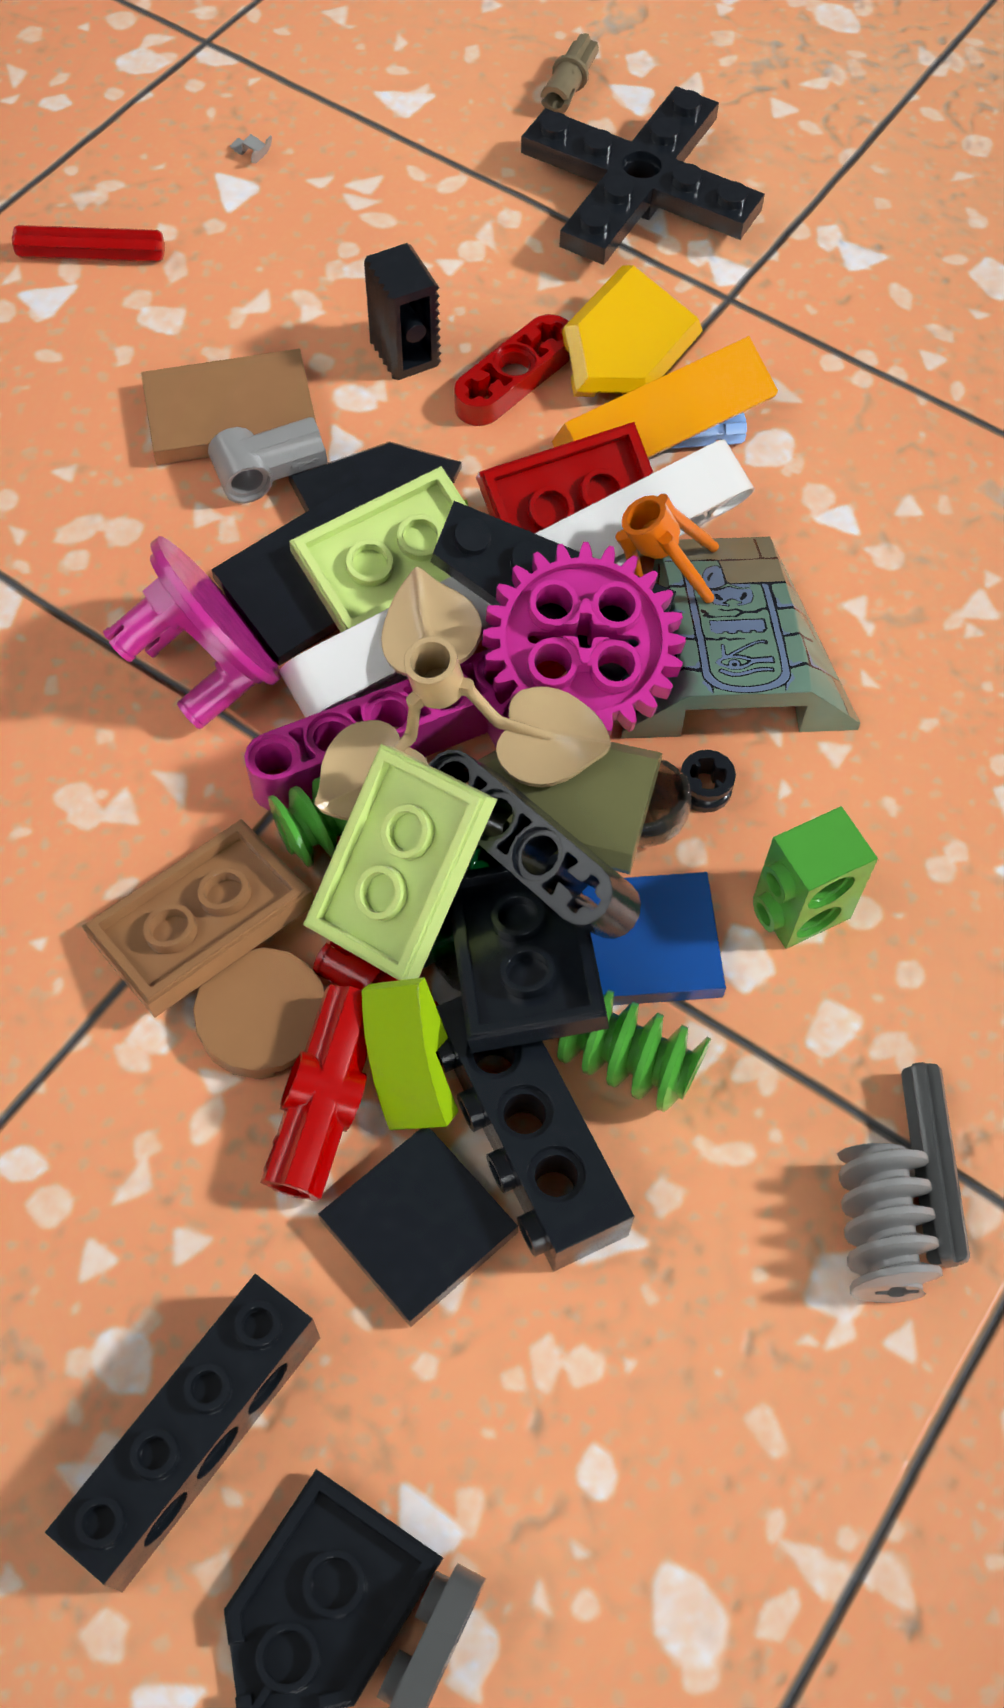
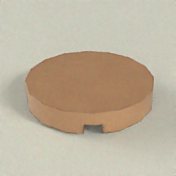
(258, 1012)

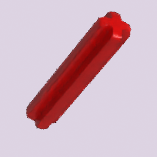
(88, 243)

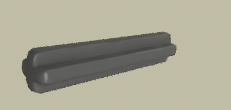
(932, 1134)

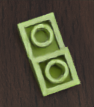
(401, 1046)

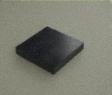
(418, 1224)

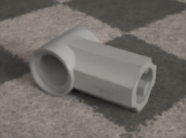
(252, 462)

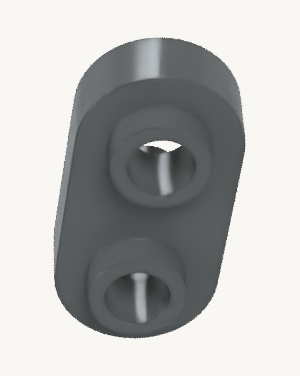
(446, 1611)

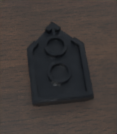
(373, 469)
(323, 1602)

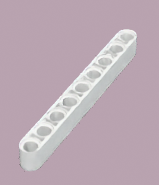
(354, 661)

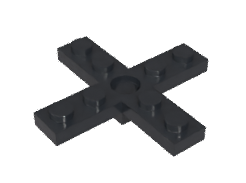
(641, 175)

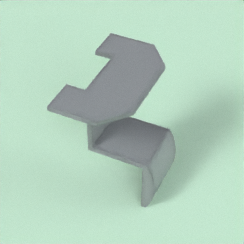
(259, 148)

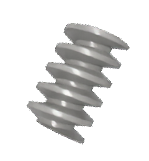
(886, 1222)

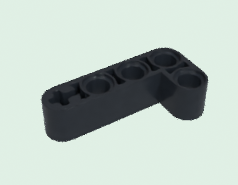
(530, 844)

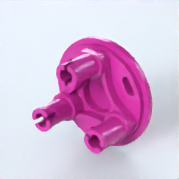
(190, 601)

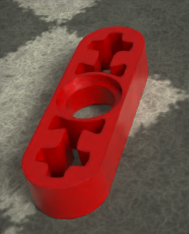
(510, 389)

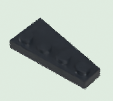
(484, 550)

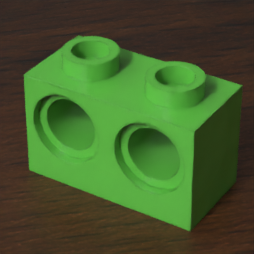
(813, 877)

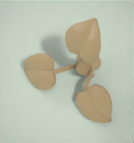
(427, 639)

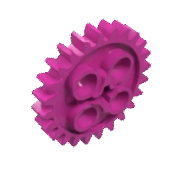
(582, 589)

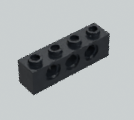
(557, 1226)
(184, 1434)

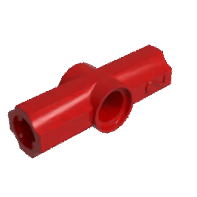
(320, 1097)

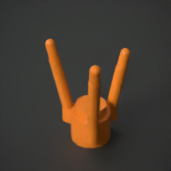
(654, 529)

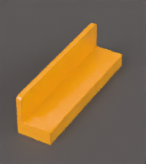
(683, 400)

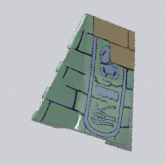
(747, 644)

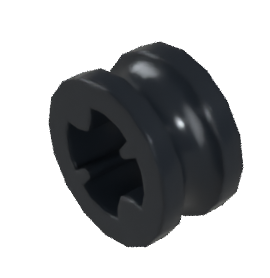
(722, 775)

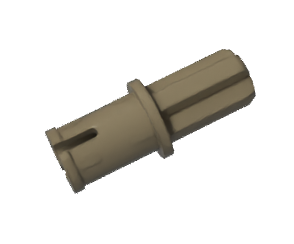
(569, 74)

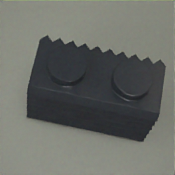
(402, 311)

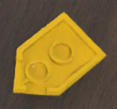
(627, 335)

